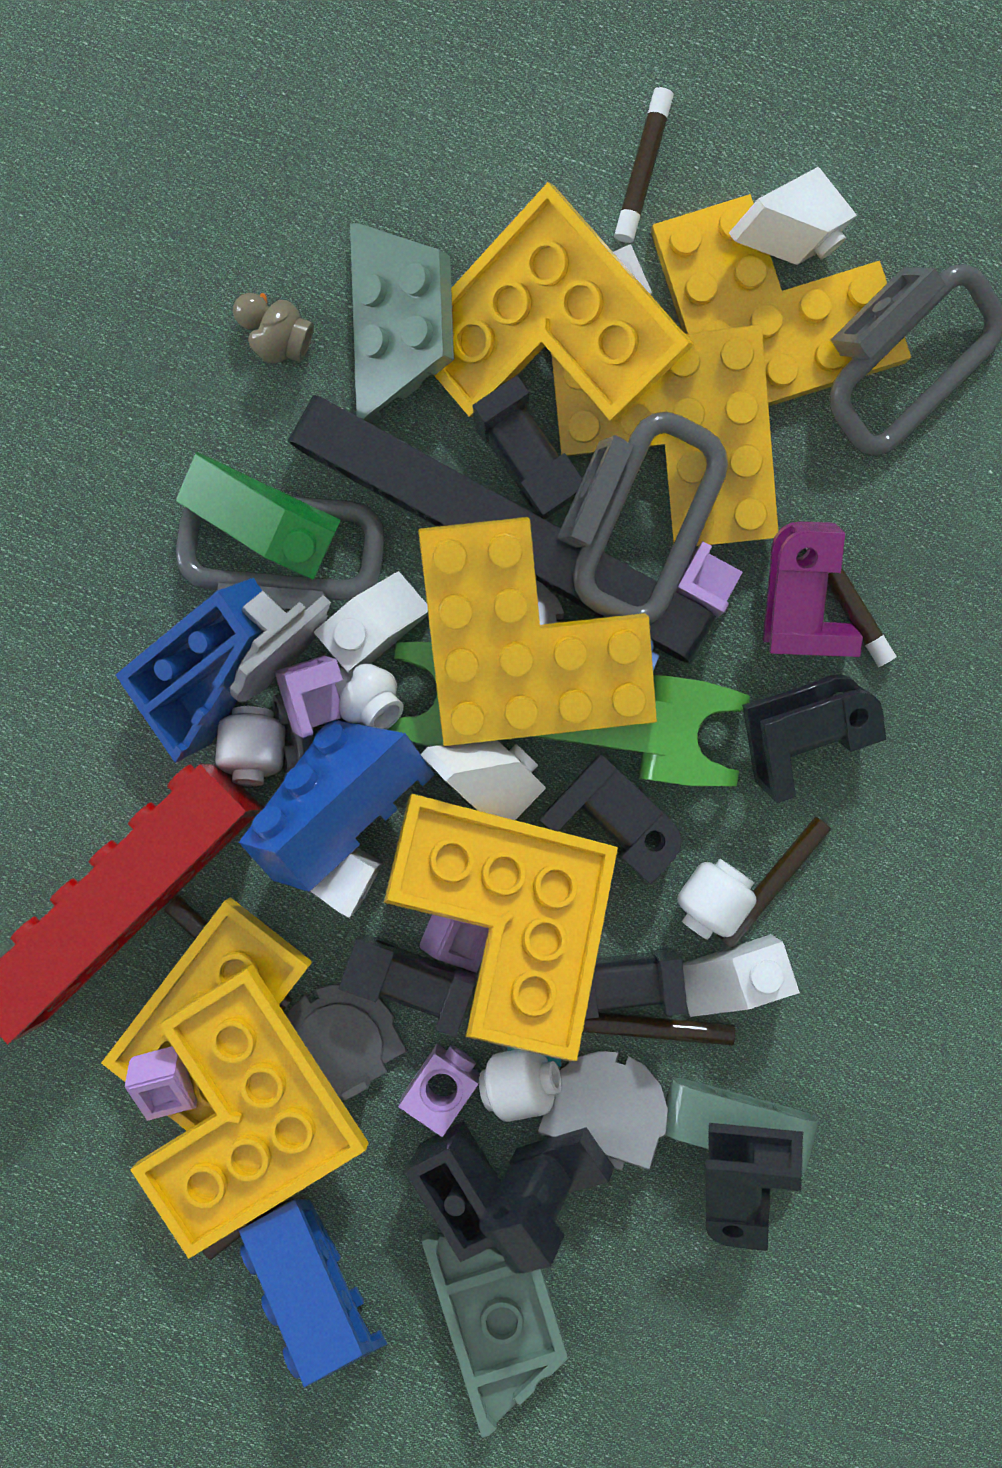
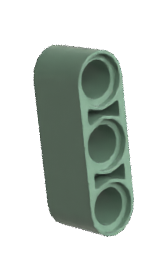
(696, 1105)

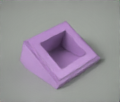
(455, 942)
(160, 1084)

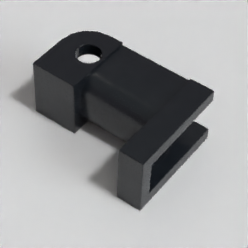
(542, 475)
(805, 721)
(621, 813)
(386, 971)
(637, 982)
(739, 1179)
(533, 1193)

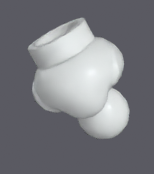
(369, 697)

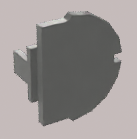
(347, 1037)

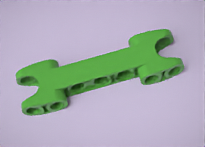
(667, 746)

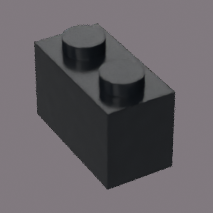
(455, 1187)

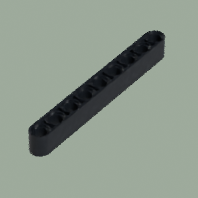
(451, 498)

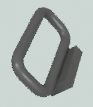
(885, 323)
(605, 493)
(288, 589)

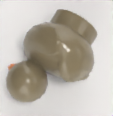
(280, 328)

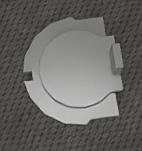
(280, 644)
(615, 1103)

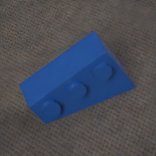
(188, 672)
(329, 799)
(307, 1292)

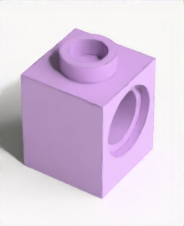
(435, 1110)

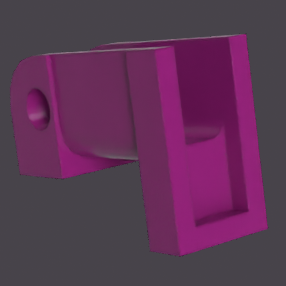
(799, 593)

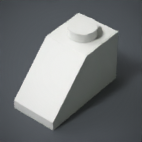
(796, 220)
(372, 622)
(488, 775)
(349, 882)
(739, 977)

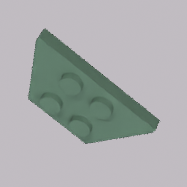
(397, 316)
(498, 1326)

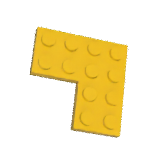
(733, 285)
(560, 289)
(719, 388)
(504, 670)
(542, 907)
(220, 951)
(271, 1124)

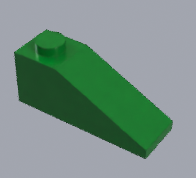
(258, 515)

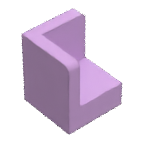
(708, 580)
(310, 693)

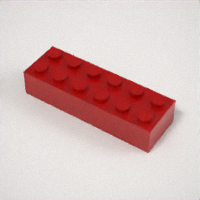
(119, 894)

